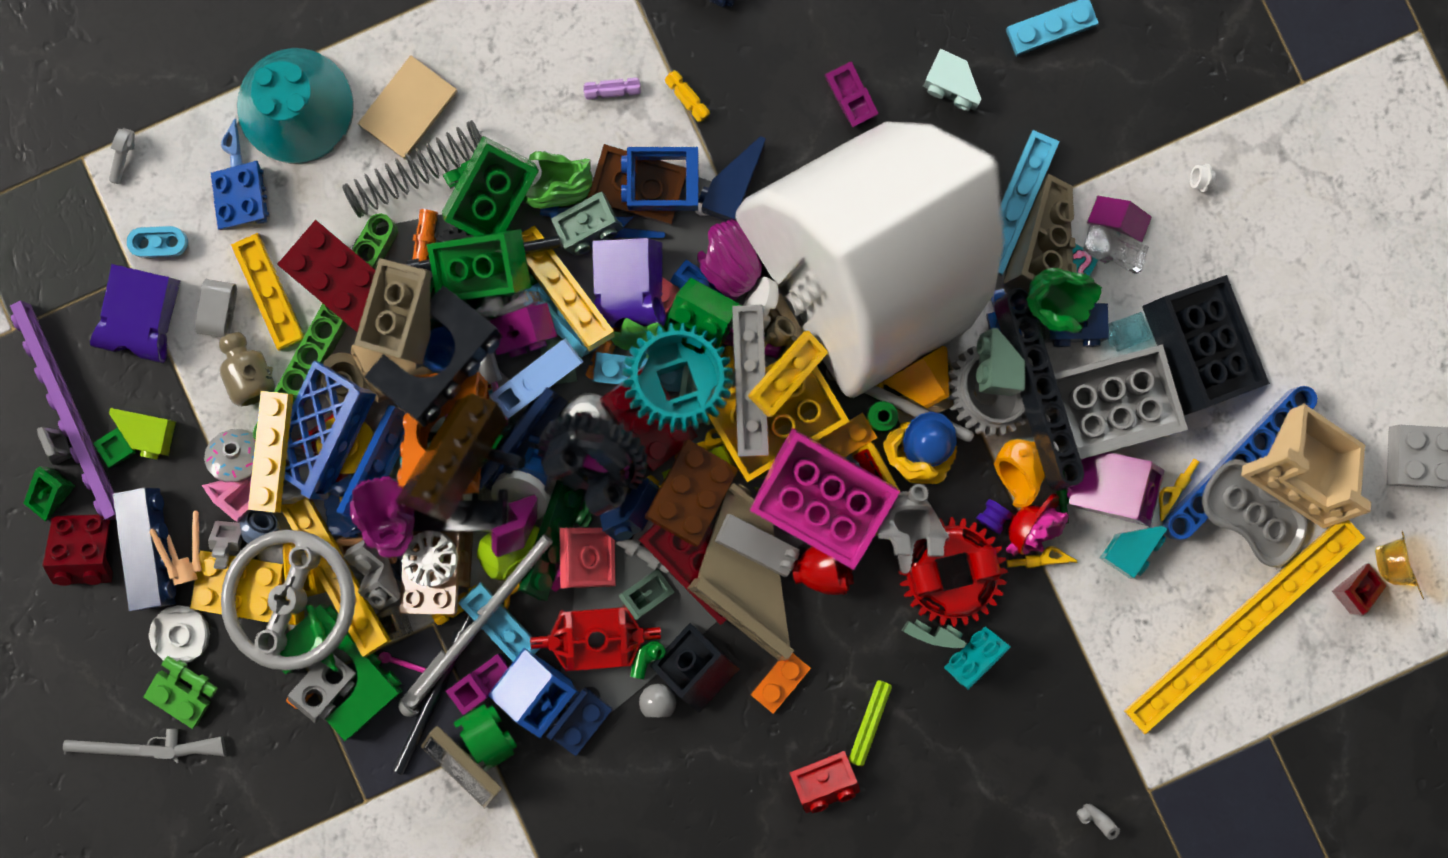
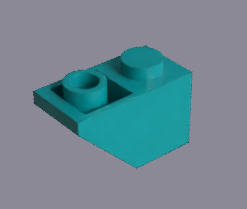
(1131, 549)

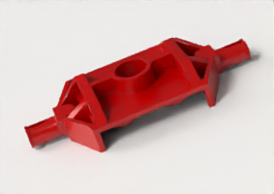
(573, 629)

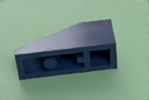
(731, 184)

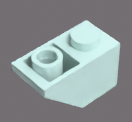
(953, 79)

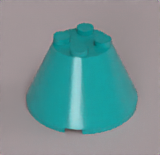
(295, 105)

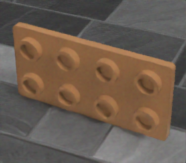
(442, 598)

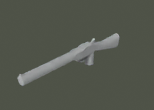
(171, 750)

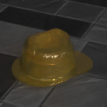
(1394, 563)

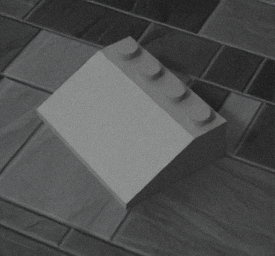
(1121, 401)

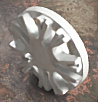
(430, 559)

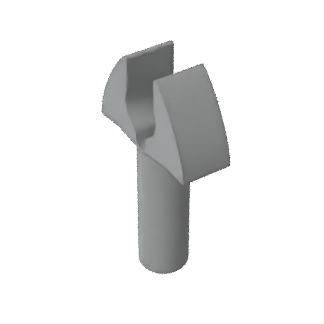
(122, 143)

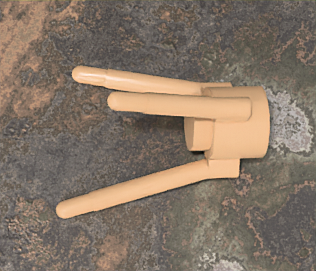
(180, 569)

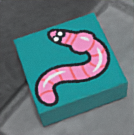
(1084, 261)

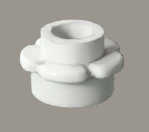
(1202, 177)

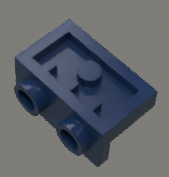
(579, 721)

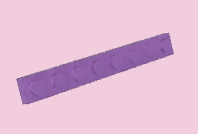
(62, 401)

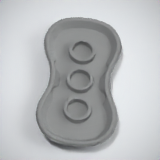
(1265, 522)

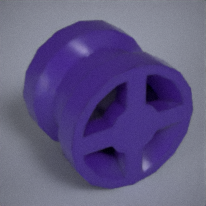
(994, 516)

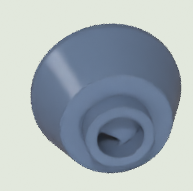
(257, 523)

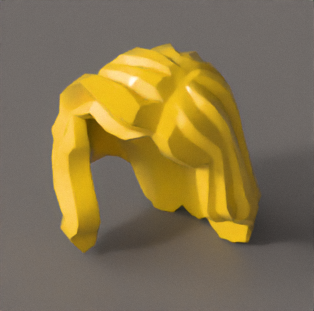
(914, 471)

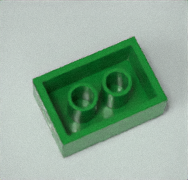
(489, 189)

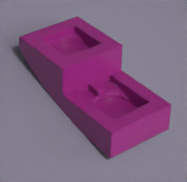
(851, 94)

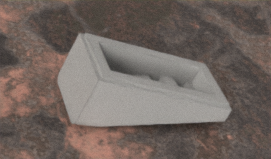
(54, 444)

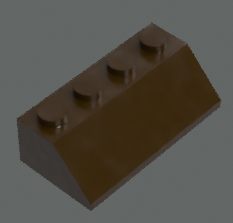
(453, 457)

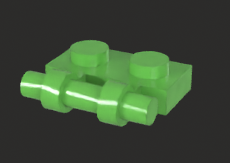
(177, 698)

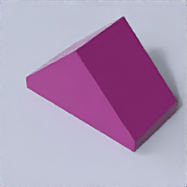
(1120, 216)

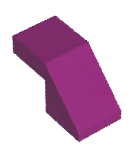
(515, 533)
(477, 685)

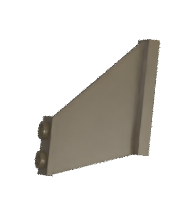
(741, 588)

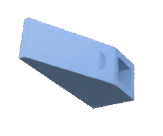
(536, 377)

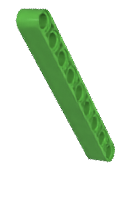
(312, 338)

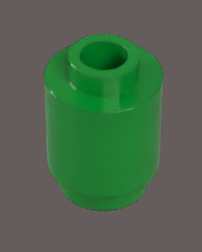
(875, 423)

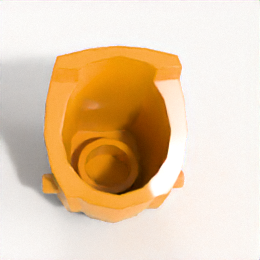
(1020, 470)

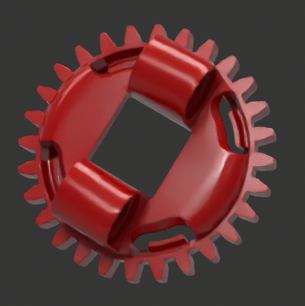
(963, 601)

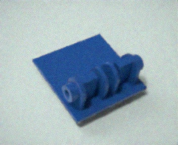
(239, 195)

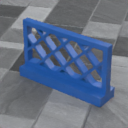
(335, 441)

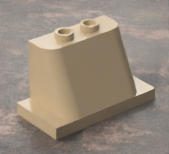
(1313, 469)

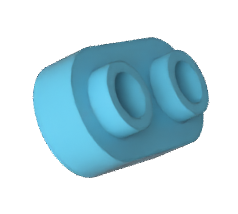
(158, 242)

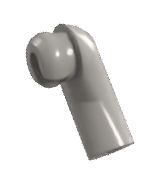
(1103, 821)

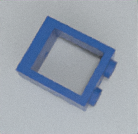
(628, 166)

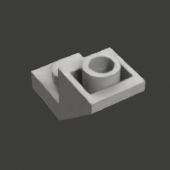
(379, 581)

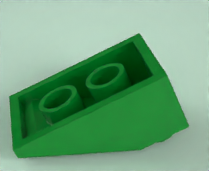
(480, 265)

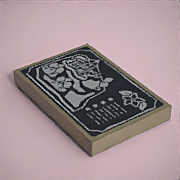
(461, 766)

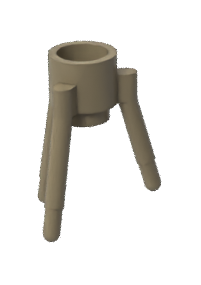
(780, 332)

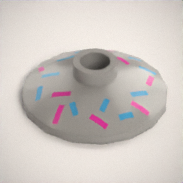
(232, 466)

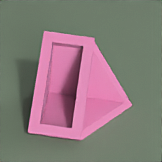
(230, 496)

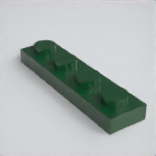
(559, 514)

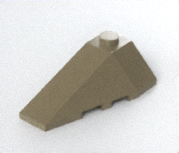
(1045, 237)

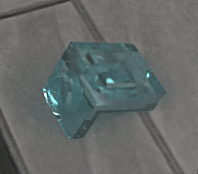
(1128, 332)

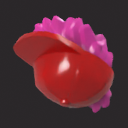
(1036, 525)

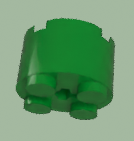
(484, 736)

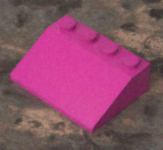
(824, 499)

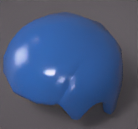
(439, 350)

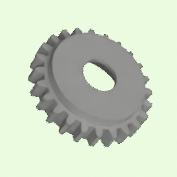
(997, 418)

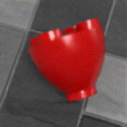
(822, 573)

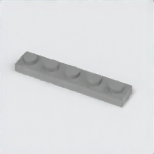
(749, 371)

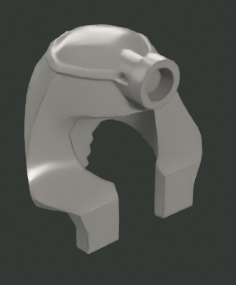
(912, 520)

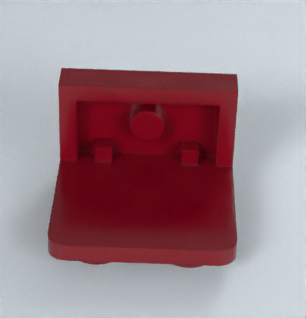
(78, 550)

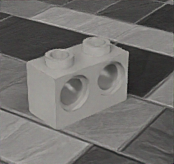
(316, 683)

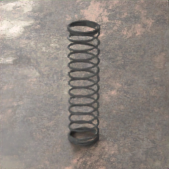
(353, 200)

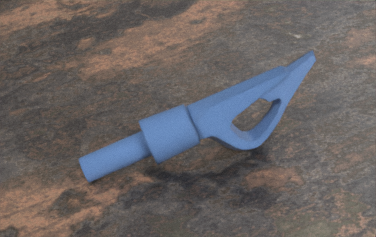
(234, 149)

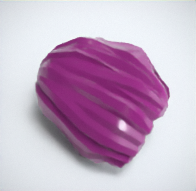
(730, 260)
(380, 518)

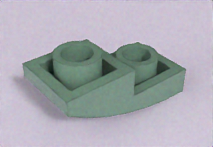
(942, 637)

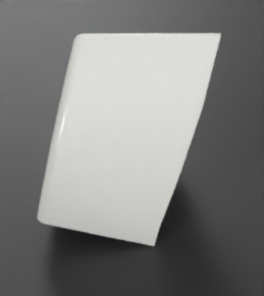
(882, 247)

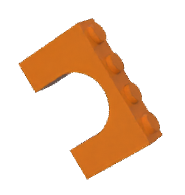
(416, 435)

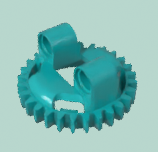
(668, 355)

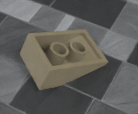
(397, 312)

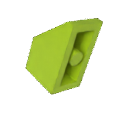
(145, 432)

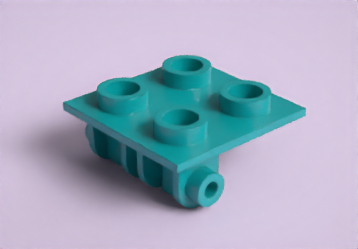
(976, 657)

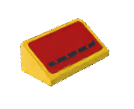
(870, 460)

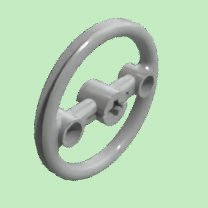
(282, 609)

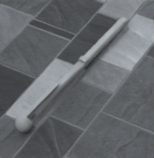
(440, 664)

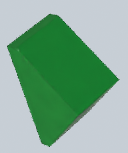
(47, 492)

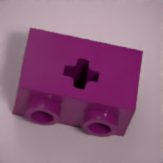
(524, 329)

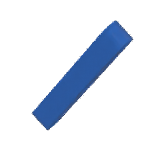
(1245, 448)

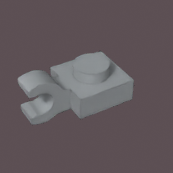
(223, 539)

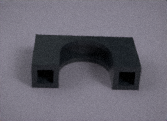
(426, 396)

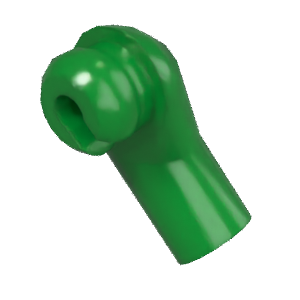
(645, 655)

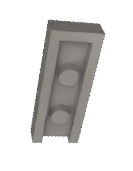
(757, 545)

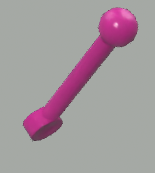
(386, 658)

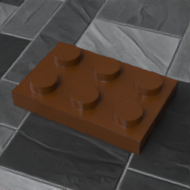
(653, 182)
(691, 493)

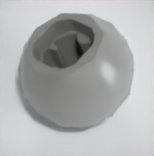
(657, 701)

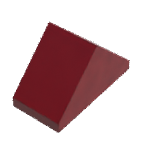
(1360, 590)

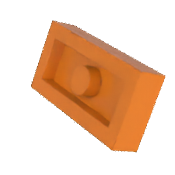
(780, 682)

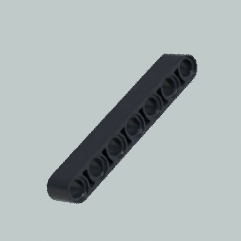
(1049, 400)

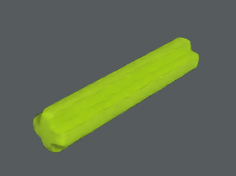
(870, 723)

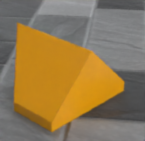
(924, 380)

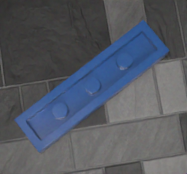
(379, 455)

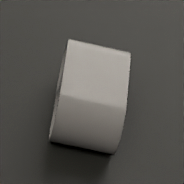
(216, 308)

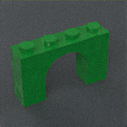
(374, 685)

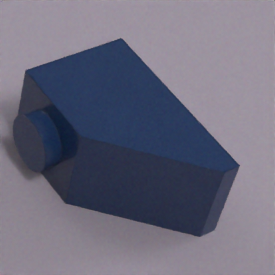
(629, 517)

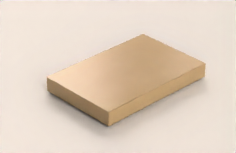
(407, 107)

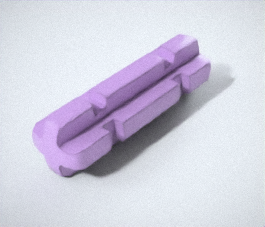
(612, 88)

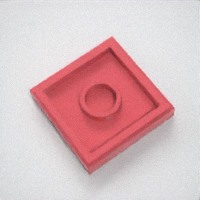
(586, 558)

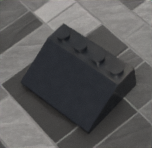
(1206, 344)

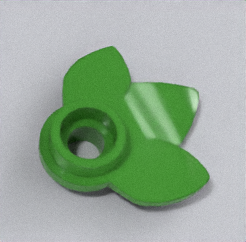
(631, 332)

